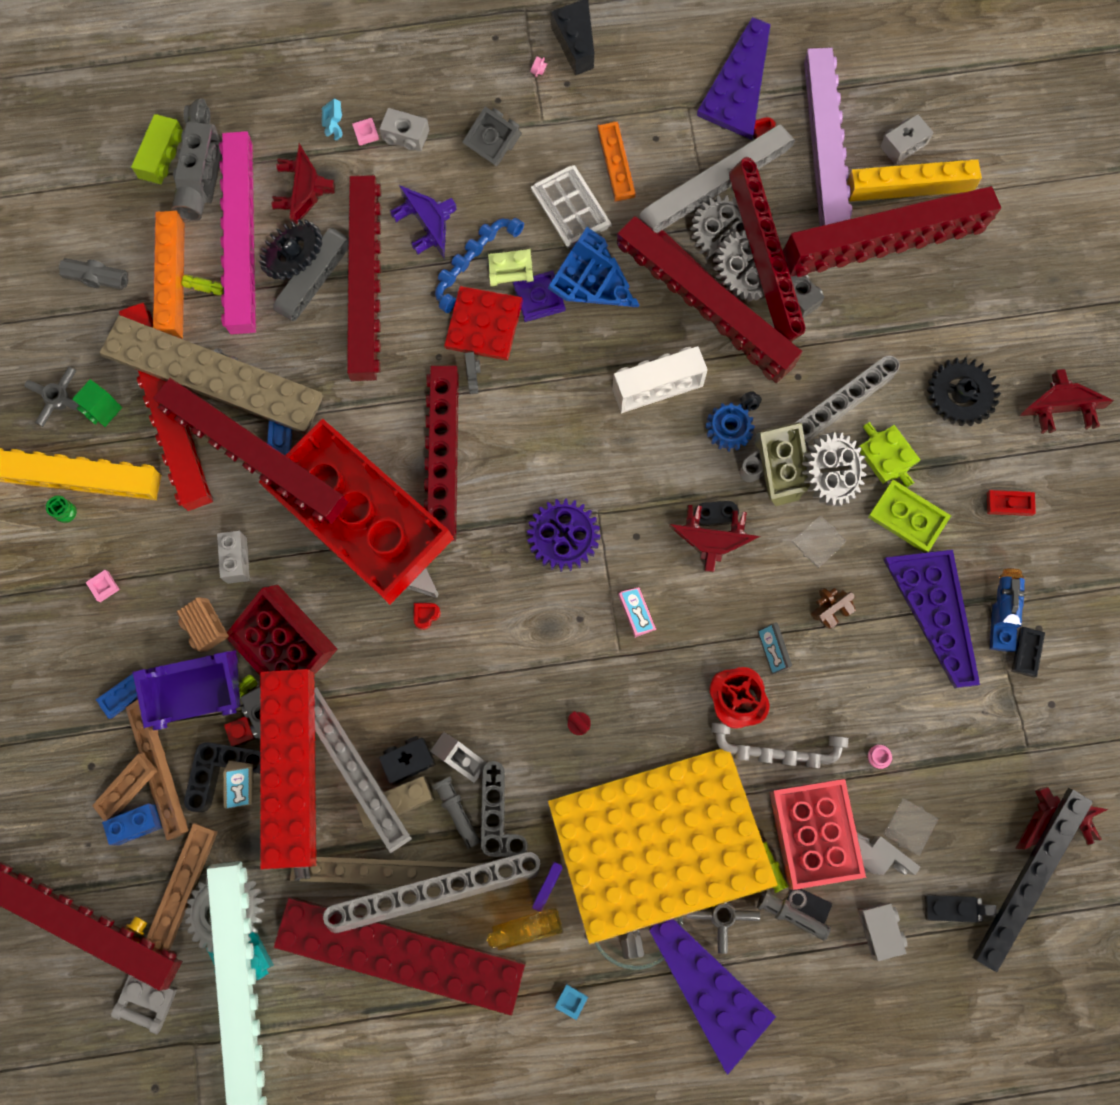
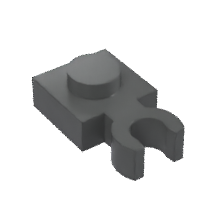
(473, 368)

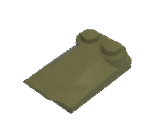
(782, 458)

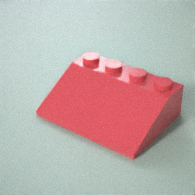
(817, 834)

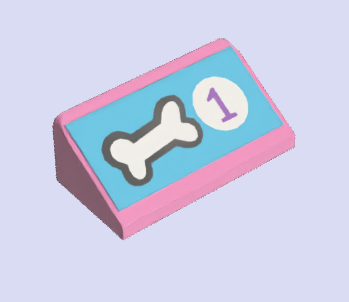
(636, 612)

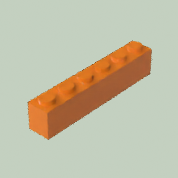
(169, 273)

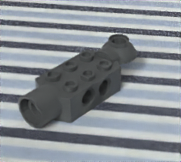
(197, 162)

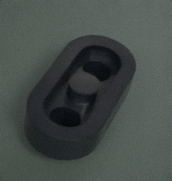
(716, 513)

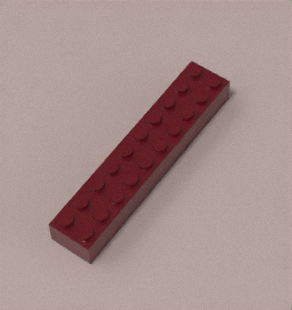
(890, 231)
(403, 957)

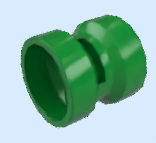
(61, 509)

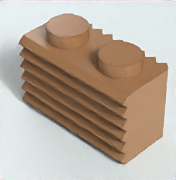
(201, 624)

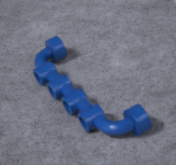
(474, 249)

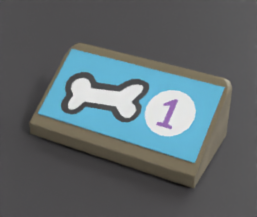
(238, 784)

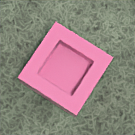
(365, 131)
(102, 586)

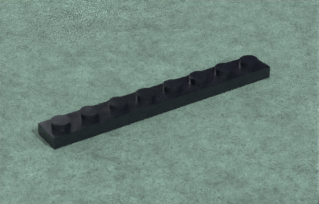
(1032, 880)

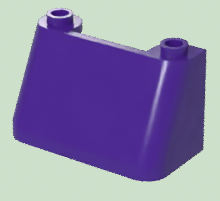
(188, 689)

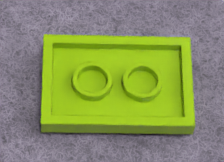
(909, 516)

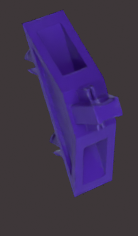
(431, 216)

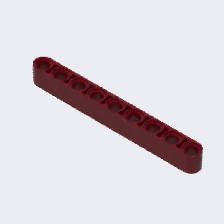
(766, 249)

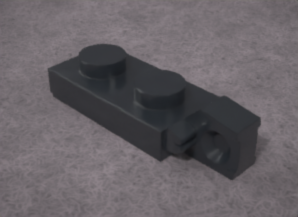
(956, 908)

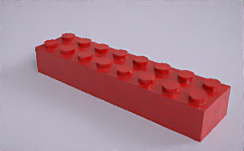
(287, 769)

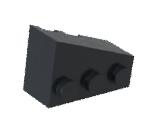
(574, 33)

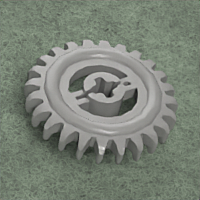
(198, 913)

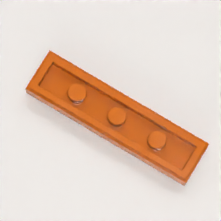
(616, 161)

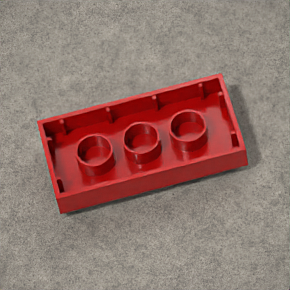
(381, 529)

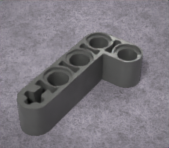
(499, 809)

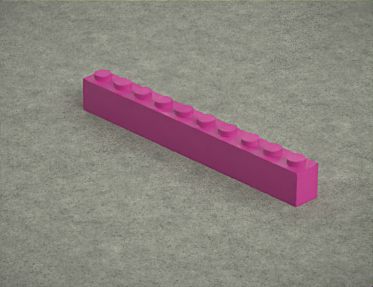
(238, 236)

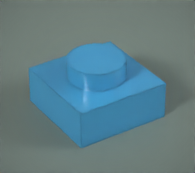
(571, 1002)

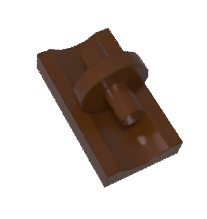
(830, 603)

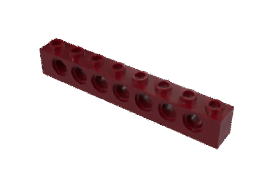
(439, 378)

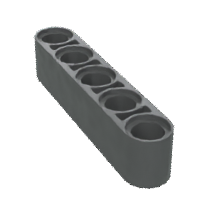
(305, 285)

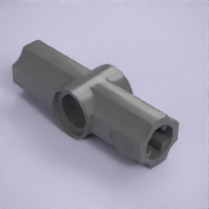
(93, 273)

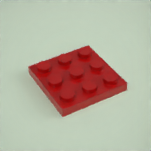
(483, 323)

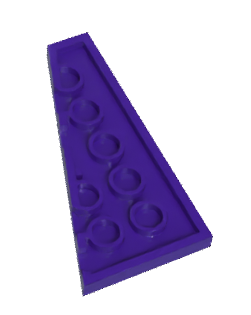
(736, 91)

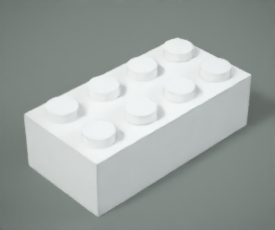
(659, 379)

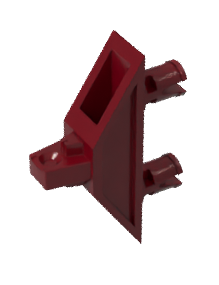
(306, 186)
(1067, 397)
(713, 543)
(1041, 818)

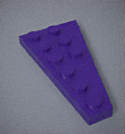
(936, 600)
(720, 1003)

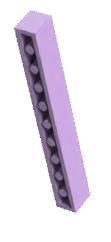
(827, 136)

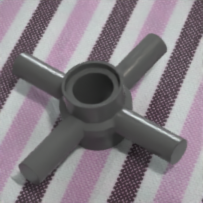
(48, 393)
(723, 926)

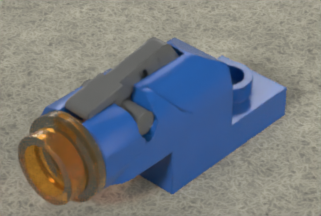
(1007, 610)

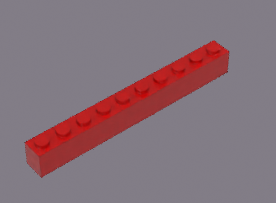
(175, 439)

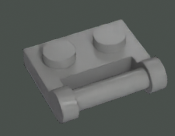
(145, 996)

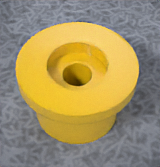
(137, 925)

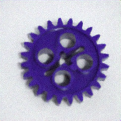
(579, 523)

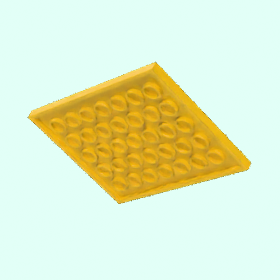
(660, 845)

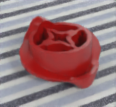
(729, 716)

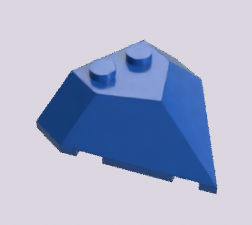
(592, 274)

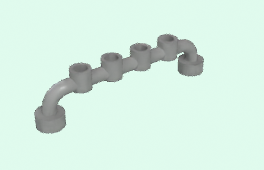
(788, 757)

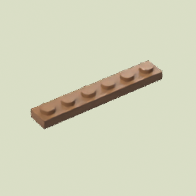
(161, 782)
(181, 885)

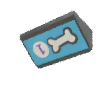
(774, 648)

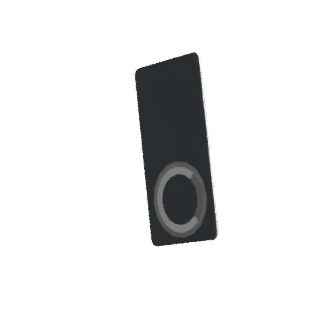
(810, 904)

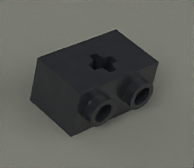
(398, 771)

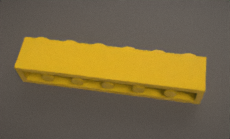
(914, 180)

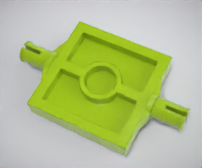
(889, 454)

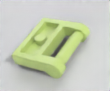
(510, 267)

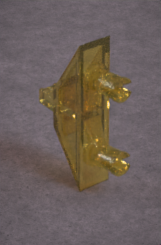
(525, 929)

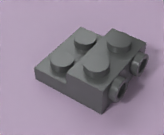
(492, 135)

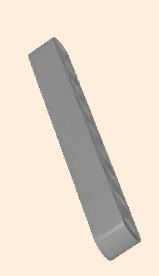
(714, 180)
(831, 414)
(420, 890)

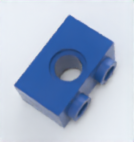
(132, 825)

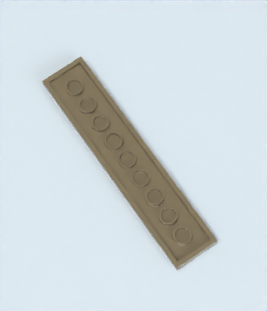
(212, 374)

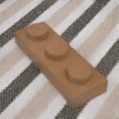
(124, 787)

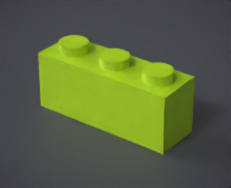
(157, 149)

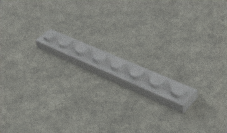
(358, 776)

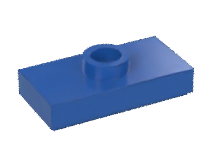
(118, 697)

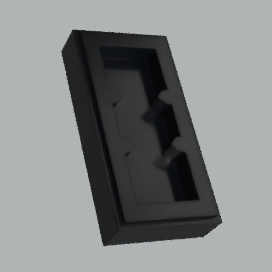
(1028, 652)

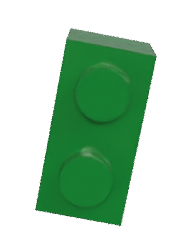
(96, 404)

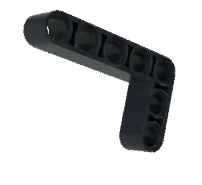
(212, 767)

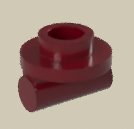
(579, 723)

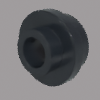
(750, 401)

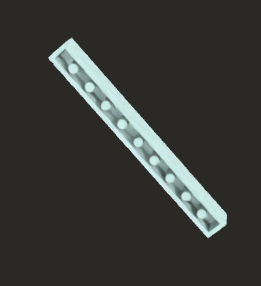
(234, 984)

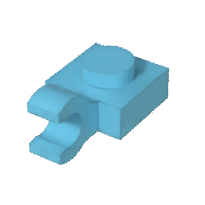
(330, 117)

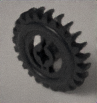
(287, 245)
(971, 380)

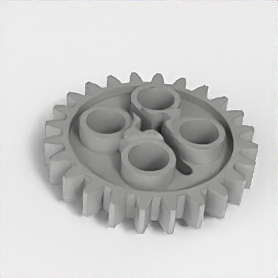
(711, 215)
(732, 253)
(835, 486)

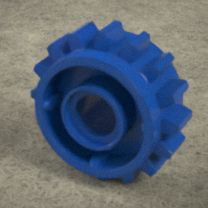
(729, 415)

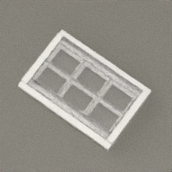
(570, 205)

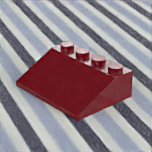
(279, 635)

